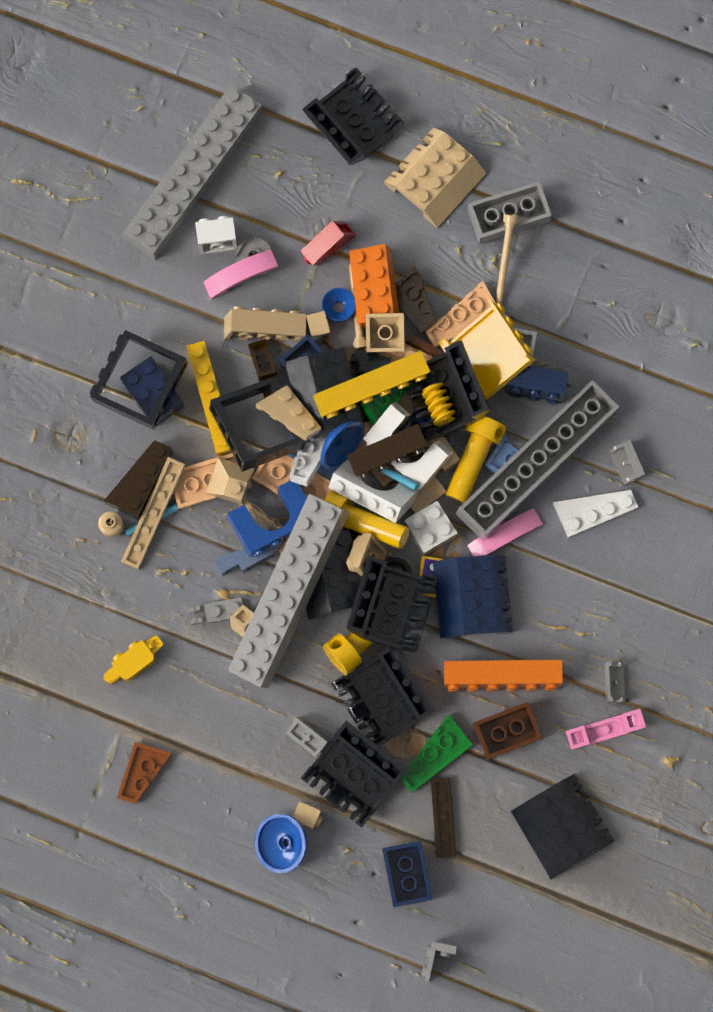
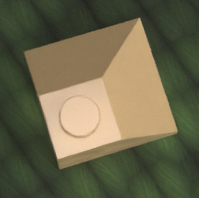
(385, 332)
(229, 481)

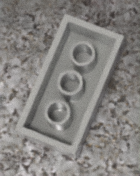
(525, 201)

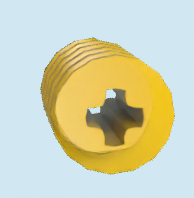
(437, 404)

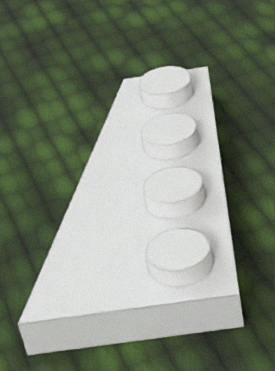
(308, 460)
(588, 512)

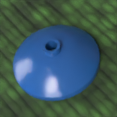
(340, 442)
(272, 845)

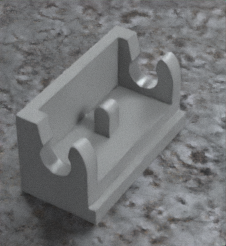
(627, 462)
(614, 682)
(307, 736)

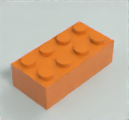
(373, 281)

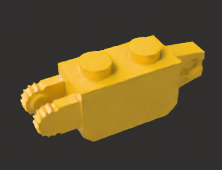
(133, 661)

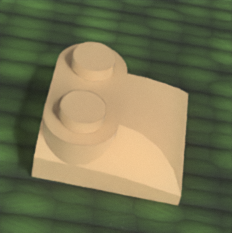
(364, 546)

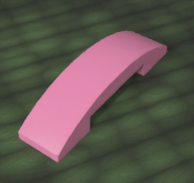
(240, 272)
(506, 533)
(605, 729)

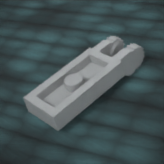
(216, 611)

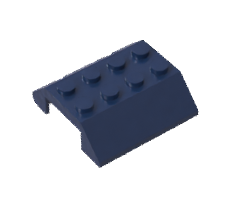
(472, 596)

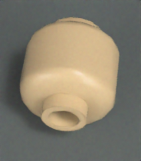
(115, 528)

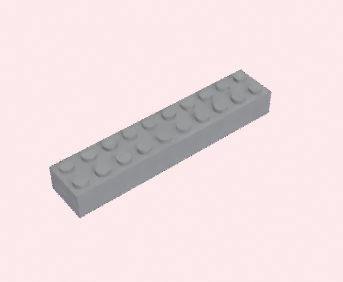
(192, 172)
(537, 460)
(288, 591)

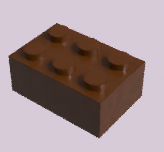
(507, 731)

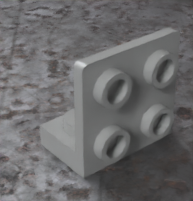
(444, 950)

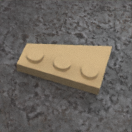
(288, 410)

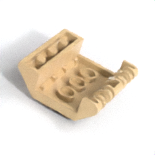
(437, 176)

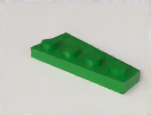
(379, 405)
(440, 750)

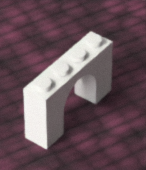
(418, 471)
(389, 504)

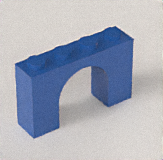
(256, 538)

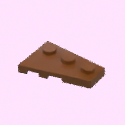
(141, 770)

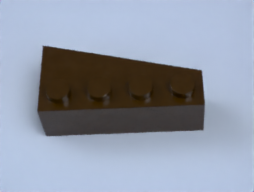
(387, 451)
(138, 483)

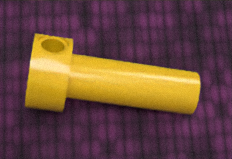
(483, 434)
(366, 522)
(345, 651)

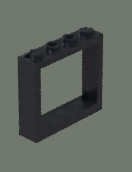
(165, 394)
(243, 460)

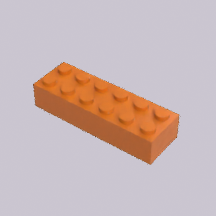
(502, 674)

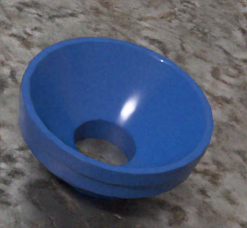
(338, 295)

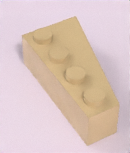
(264, 324)

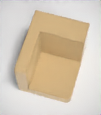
(318, 324)
(240, 620)

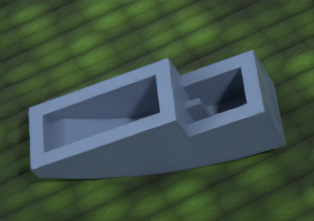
(241, 559)

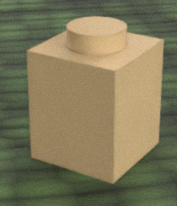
(308, 815)

